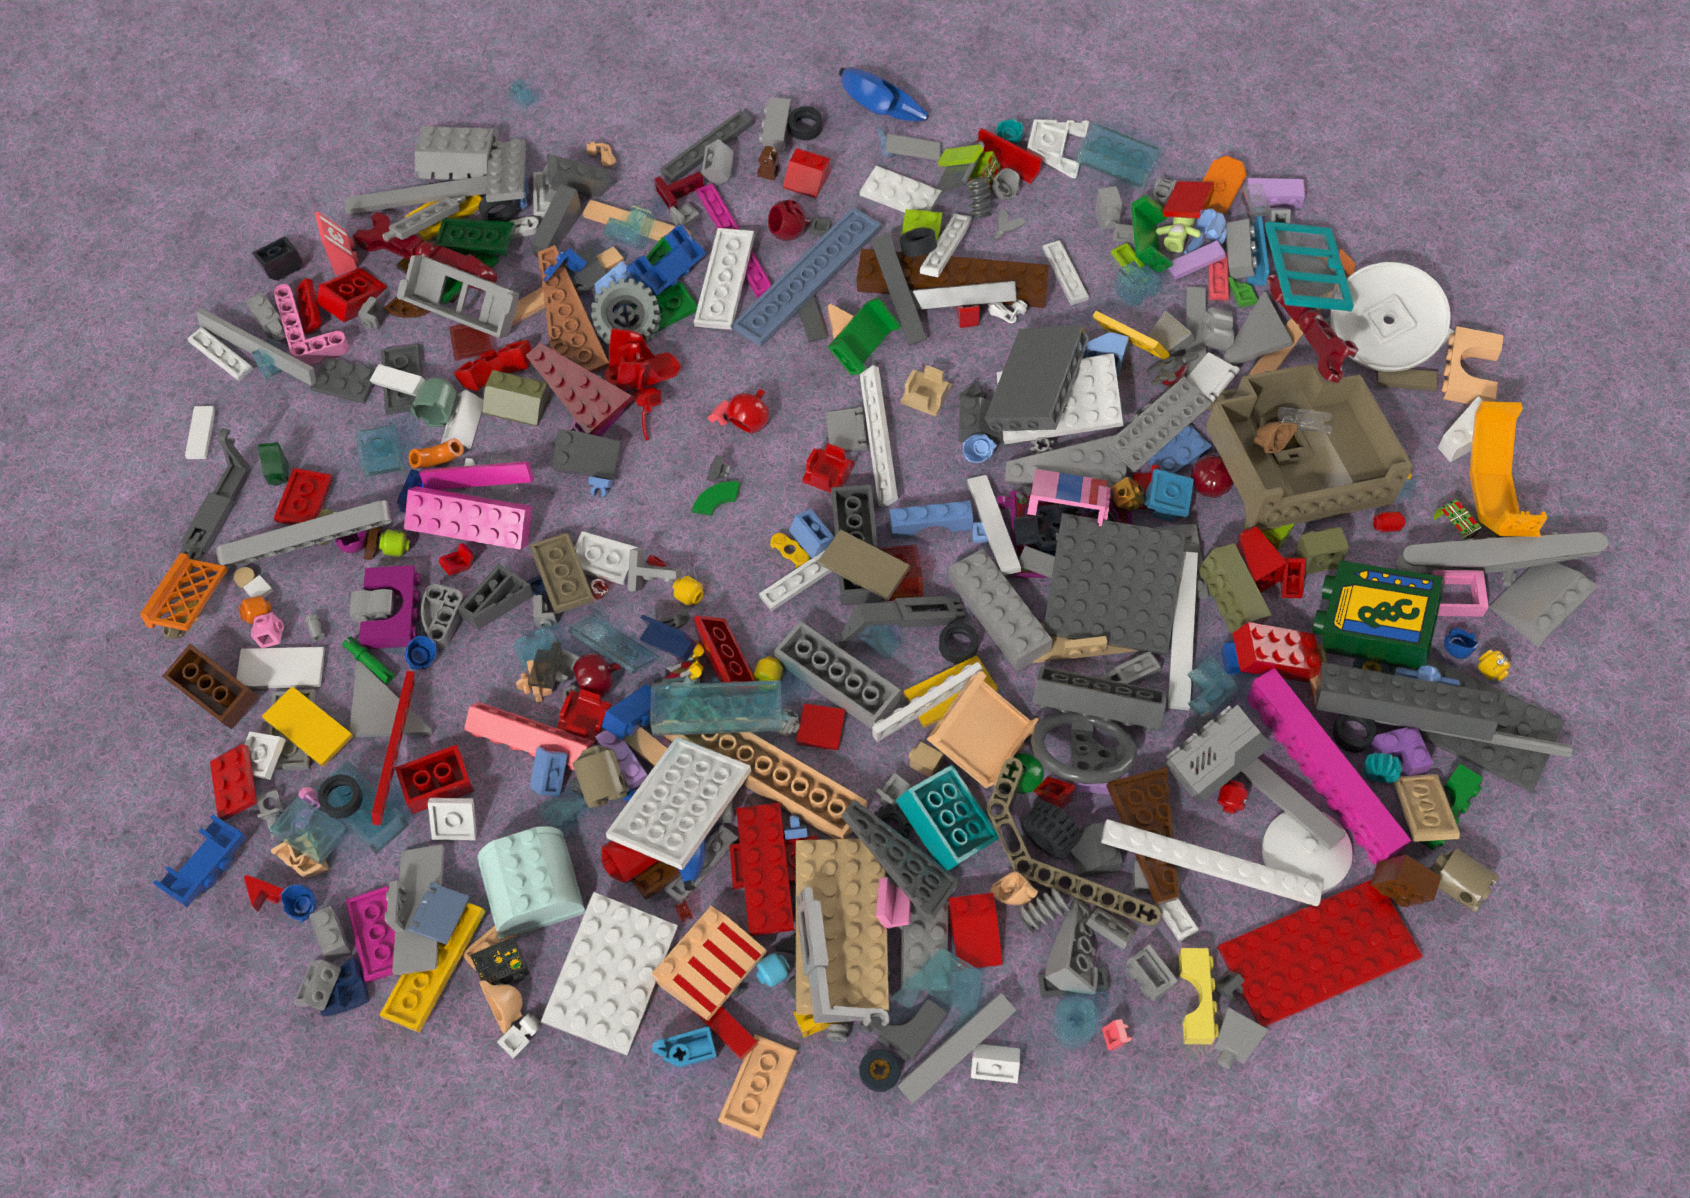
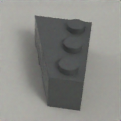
(494, 597)

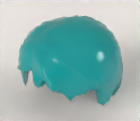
(1010, 131)

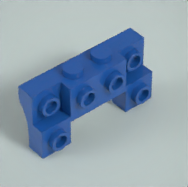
(674, 264)
(205, 864)

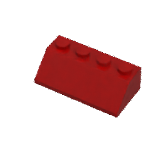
(722, 650)

